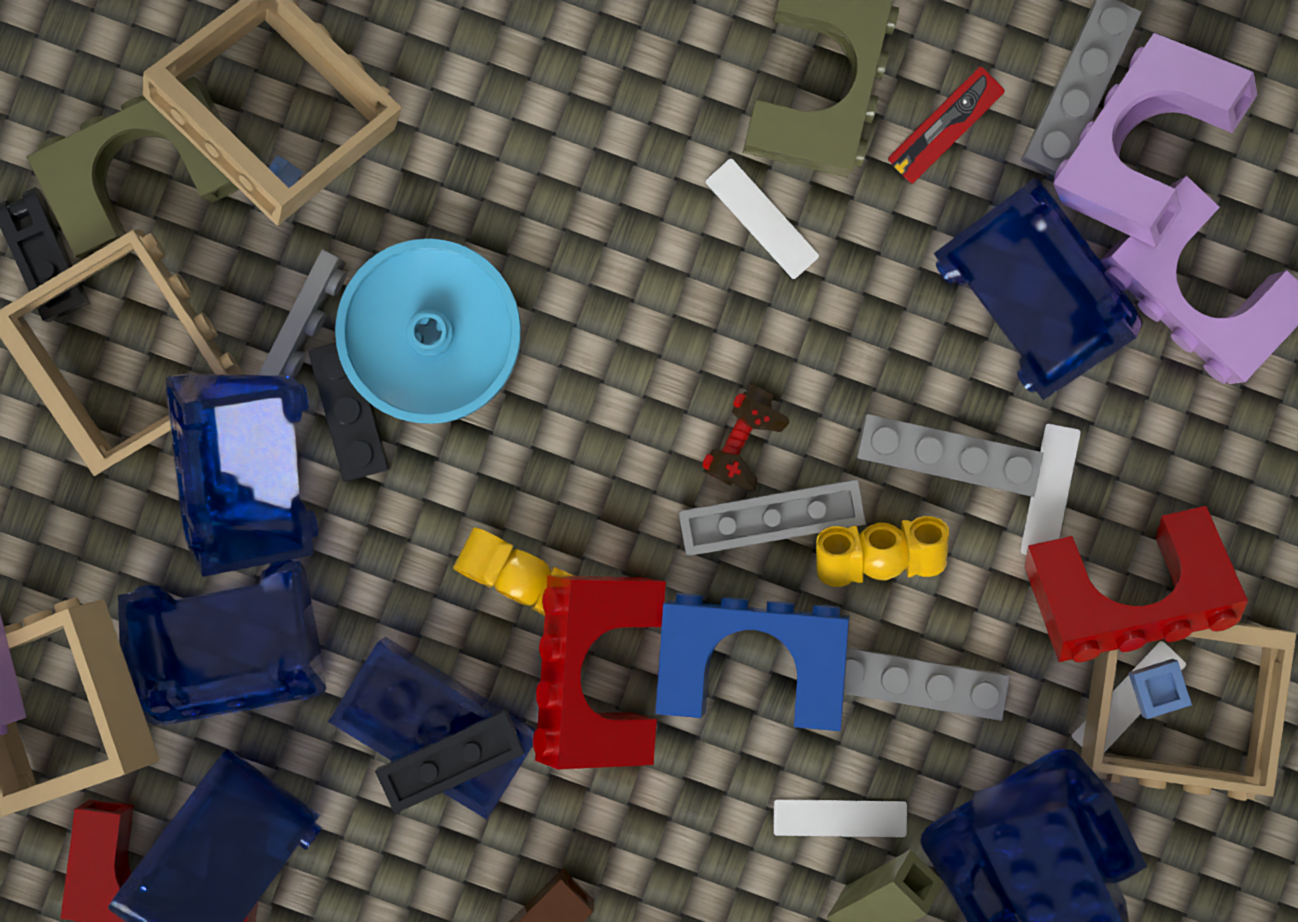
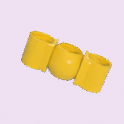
(882, 551)
(510, 571)

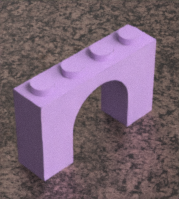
(1159, 81)
(1228, 345)

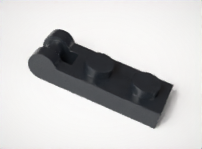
(39, 251)

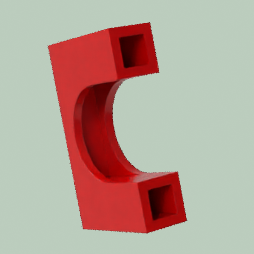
(575, 616)
(1088, 623)
(100, 861)

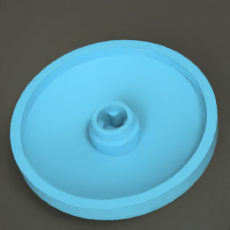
(428, 331)

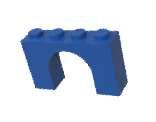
(814, 639)

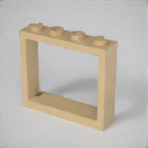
(314, 43)
(53, 386)
(108, 693)
(1265, 731)

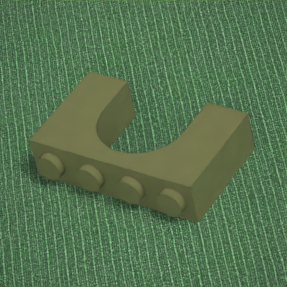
(828, 137)
(76, 168)
(892, 893)

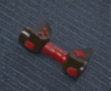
(753, 412)

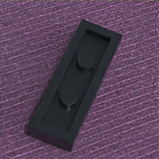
(348, 418)
(450, 761)

